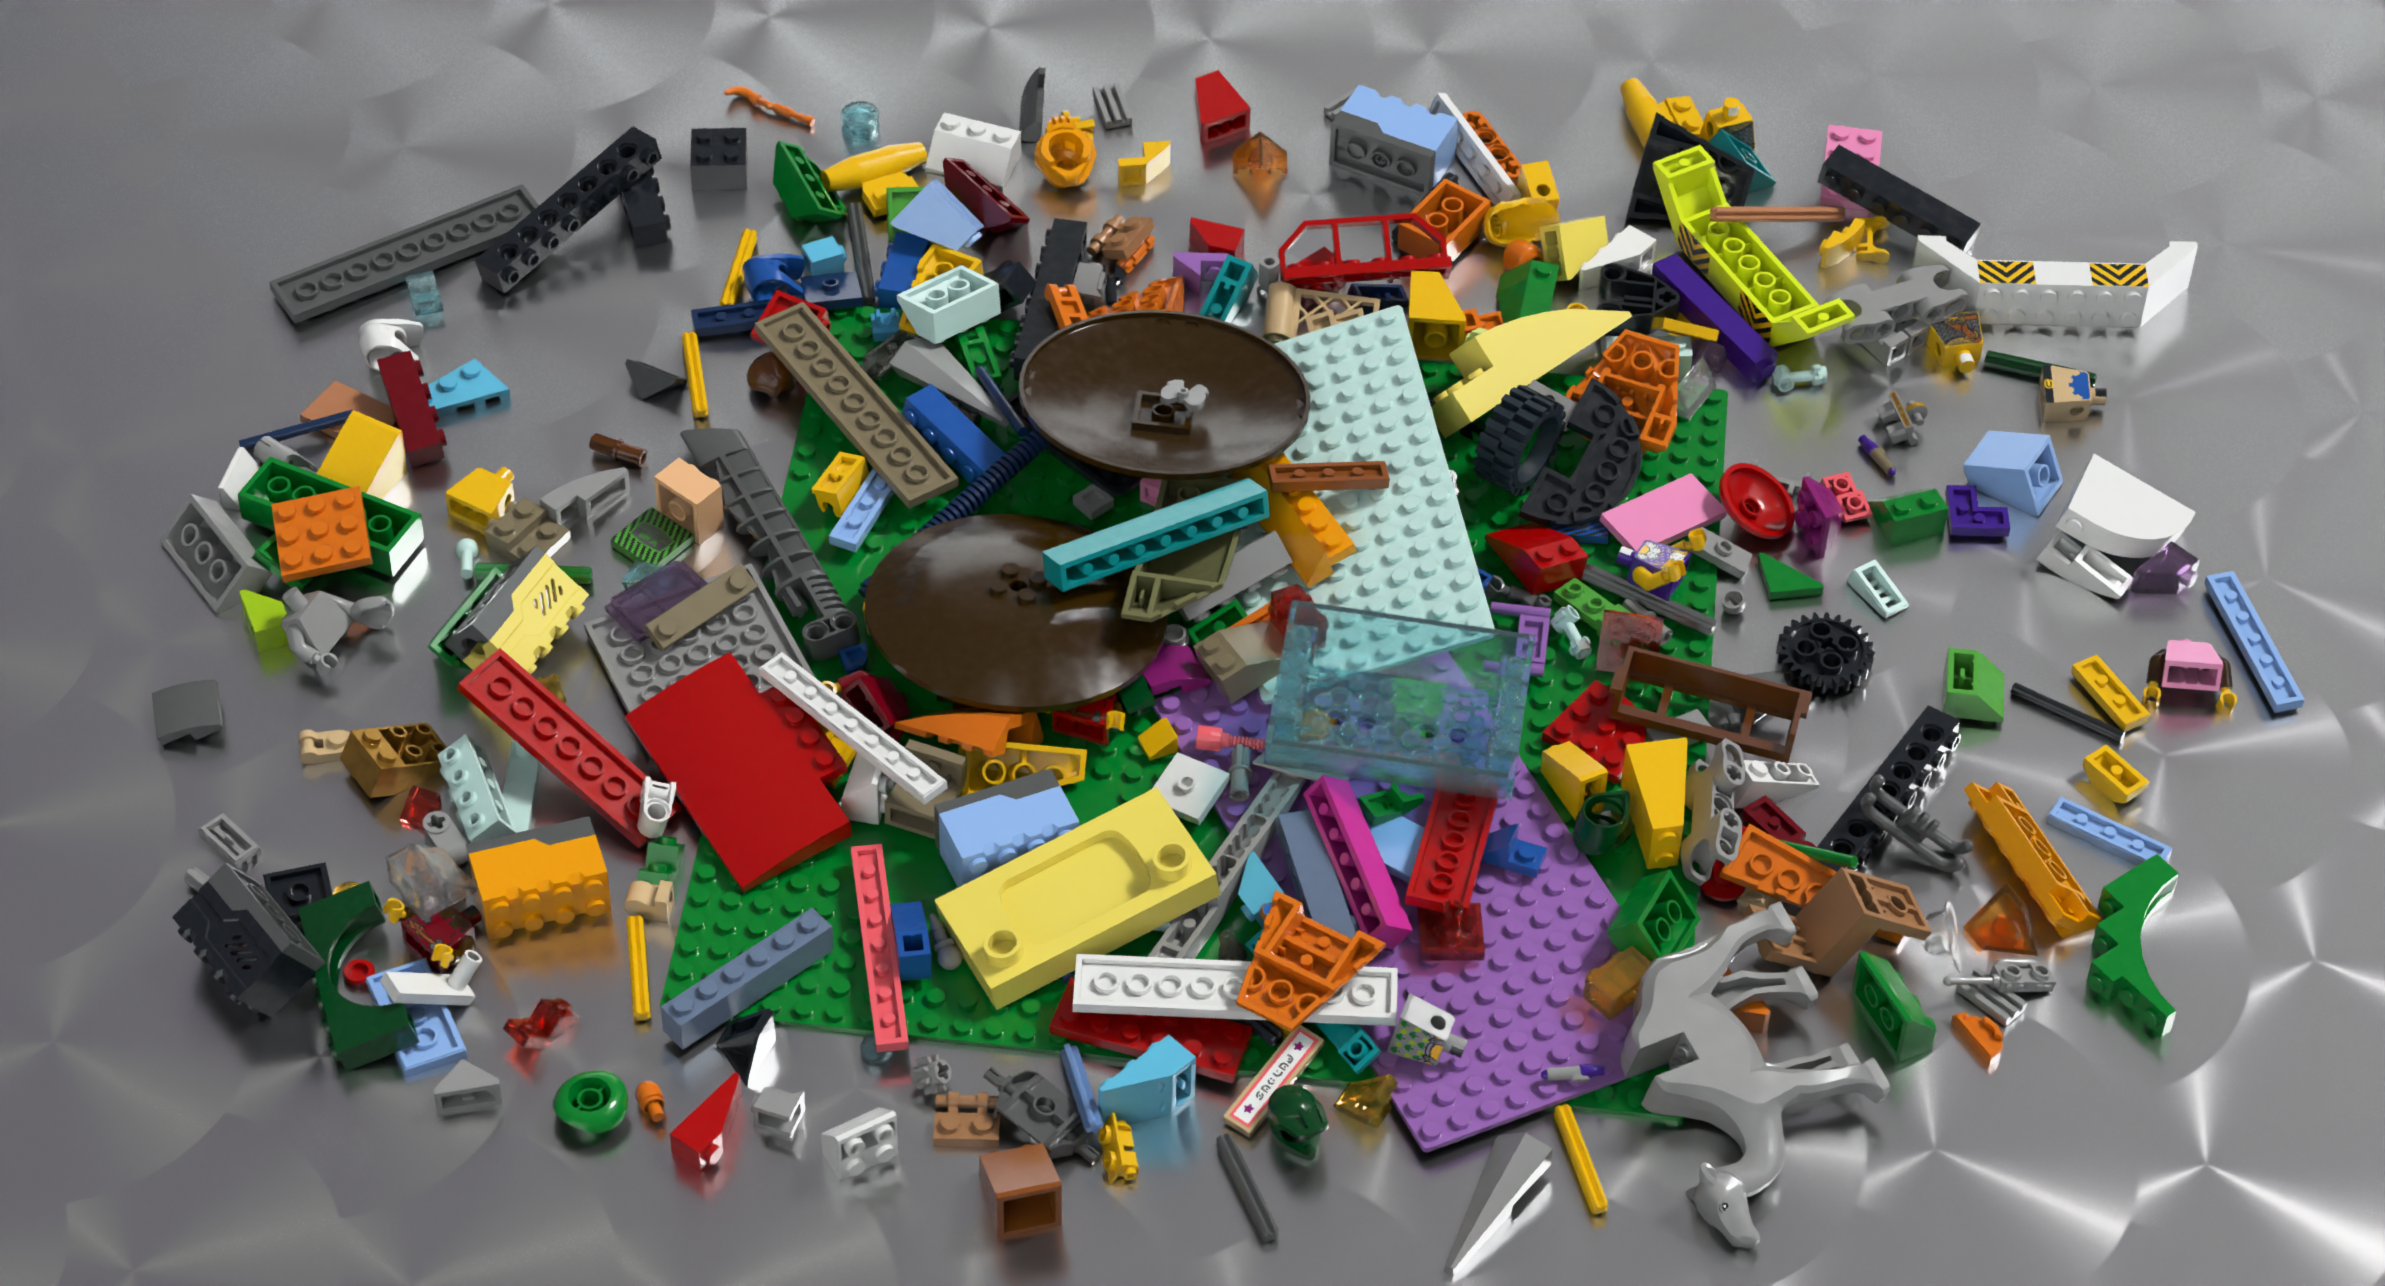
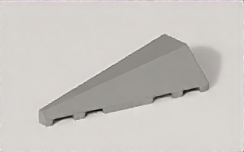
(933, 364)

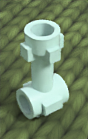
(1785, 379)
(1564, 621)

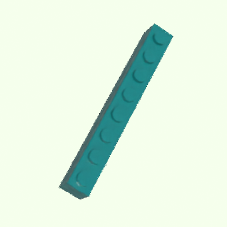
(1155, 534)

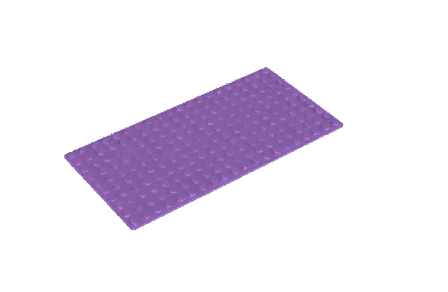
(1513, 1007)

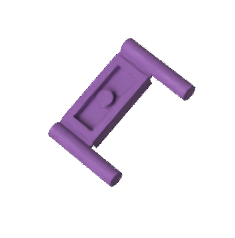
(1534, 622)

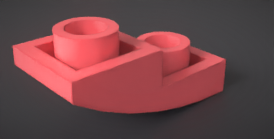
(1852, 501)

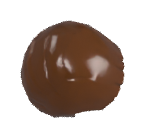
(770, 375)

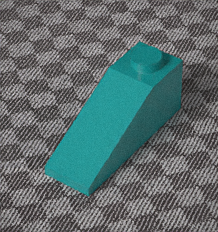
(1230, 289)

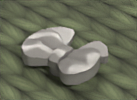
(1176, 392)

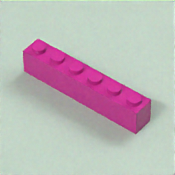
(1357, 860)

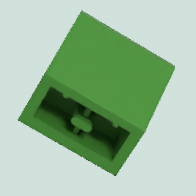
(1972, 686)

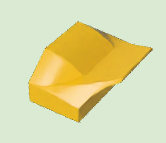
(2113, 775)

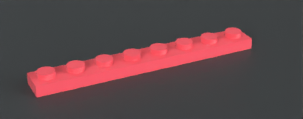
(879, 948)

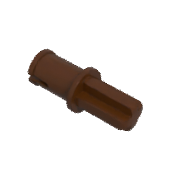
(618, 449)

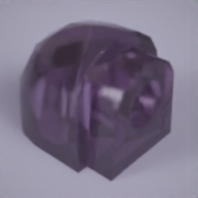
(1710, 351)

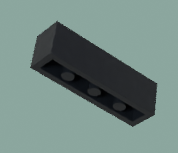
(645, 211)

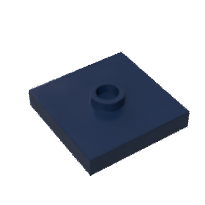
(833, 290)

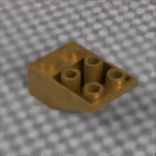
(392, 757)

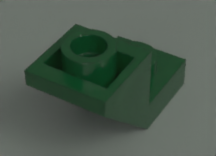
(1136, 697)

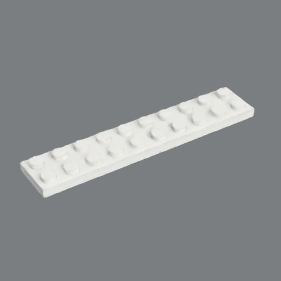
(1211, 990)

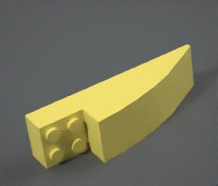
(1515, 356)

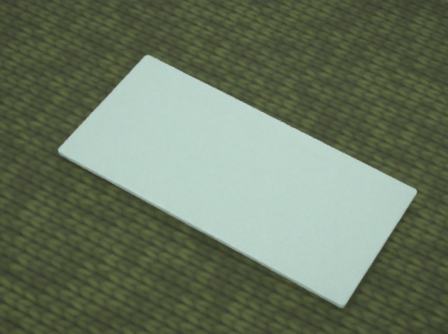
(1407, 537)

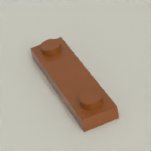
(1328, 476)

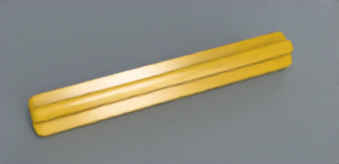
(735, 276)
(694, 374)
(638, 968)
(1580, 1159)

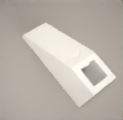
(1628, 249)
(1774, 780)

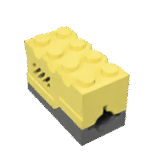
(520, 613)

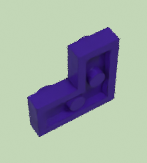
(1969, 519)

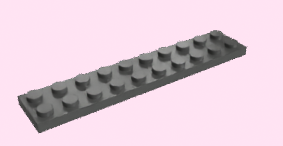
(401, 254)

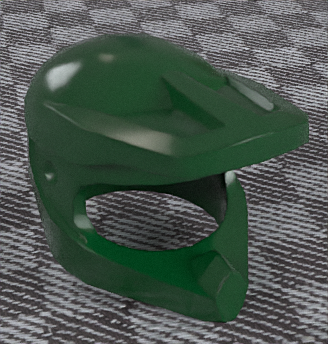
(1603, 831)
(1299, 1114)

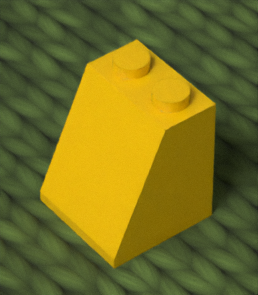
(1434, 317)
(366, 456)

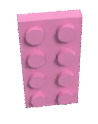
(1861, 142)

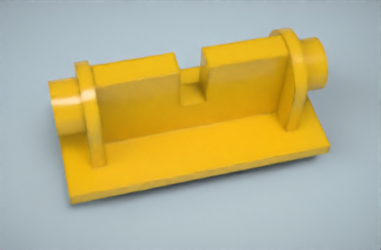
(1115, 1138)

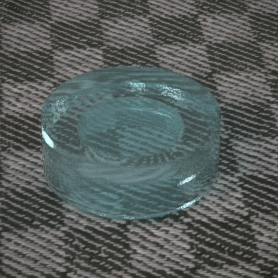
(869, 1054)

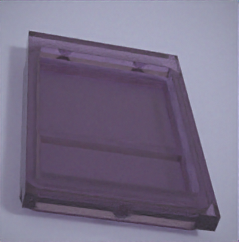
(653, 597)

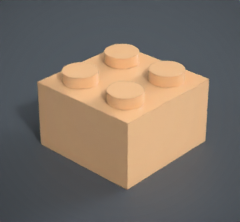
(690, 499)

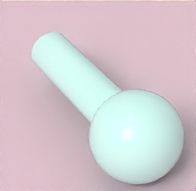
(466, 550)

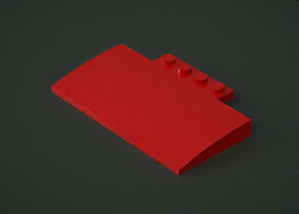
(745, 769)

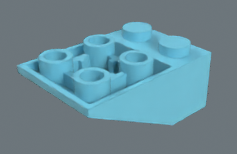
(1151, 1084)

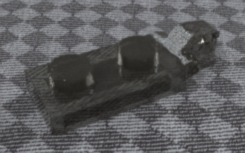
(877, 360)

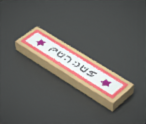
(1281, 1069)

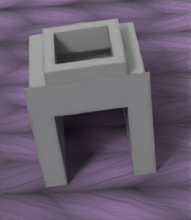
(1090, 283)
(778, 1110)

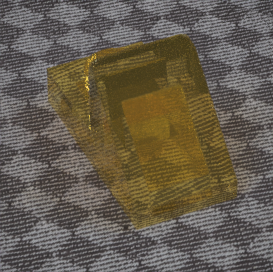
(1367, 1099)

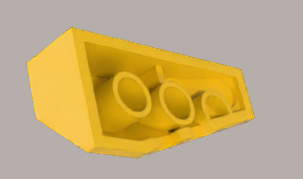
(934, 263)
(1019, 761)

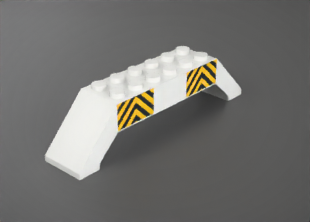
(2062, 290)

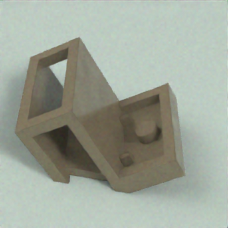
(906, 811)

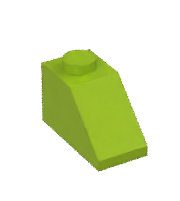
(264, 620)

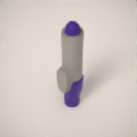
(1575, 1073)

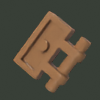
(1121, 239)
(966, 1129)

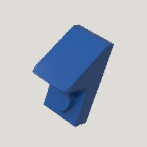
(1513, 854)

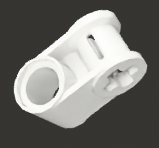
(655, 802)

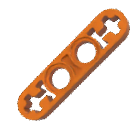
(1496, 146)

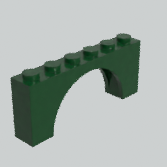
(357, 1030)

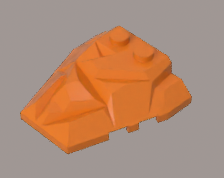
(1646, 379)

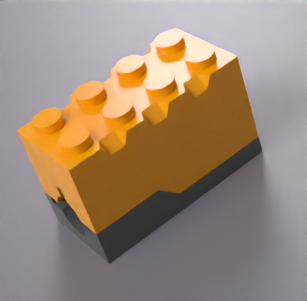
(539, 877)

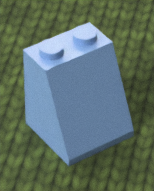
(939, 218)
(2015, 469)

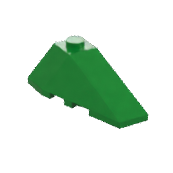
(1526, 289)

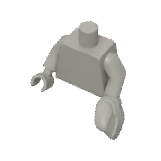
(322, 618)

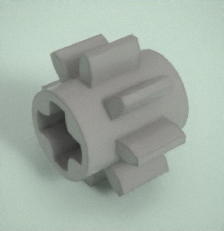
(931, 1074)

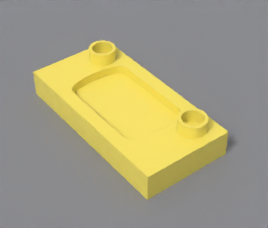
(1077, 897)

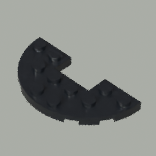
(1604, 471)

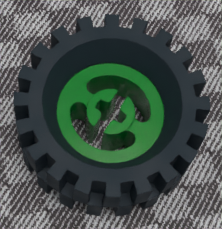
(1519, 440)

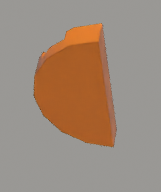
(1981, 1035)

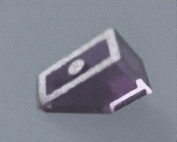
(2166, 572)

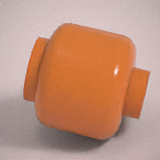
(1520, 252)

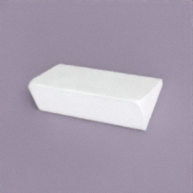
(235, 478)

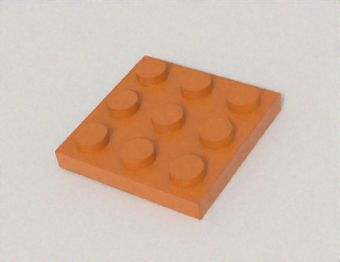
(321, 534)

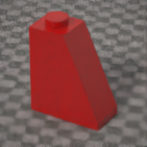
(1219, 108)

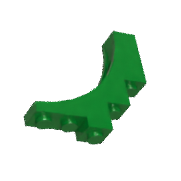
(2121, 966)

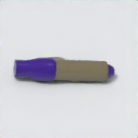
(1877, 454)

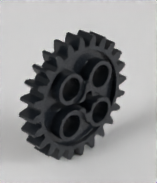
(1825, 652)

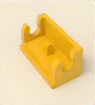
(840, 482)

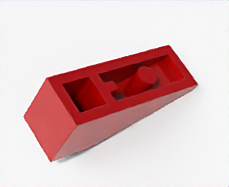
(704, 1132)

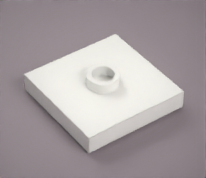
(1191, 787)

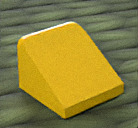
(1159, 740)

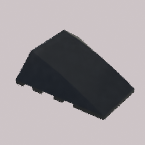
(1668, 139)

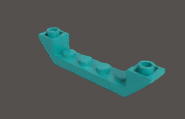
(1350, 1039)

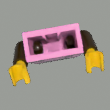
(2190, 667)

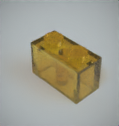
(1616, 983)

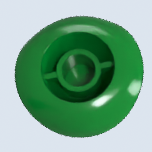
(592, 1101)

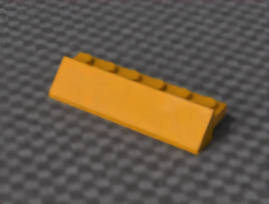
(1303, 526)
(2033, 859)

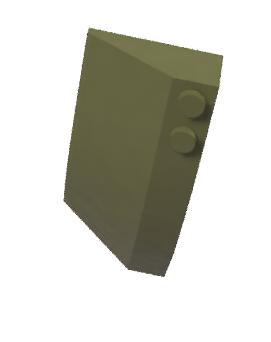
(1186, 574)

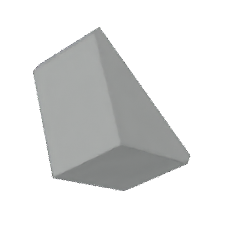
(466, 1088)

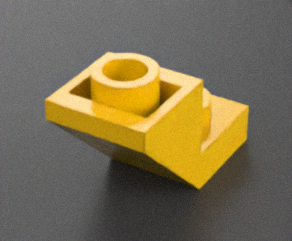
(1145, 168)

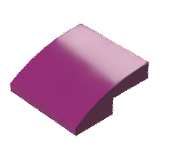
(1175, 668)

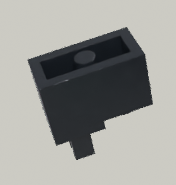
(1014, 283)

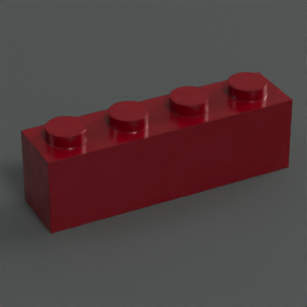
(411, 409)

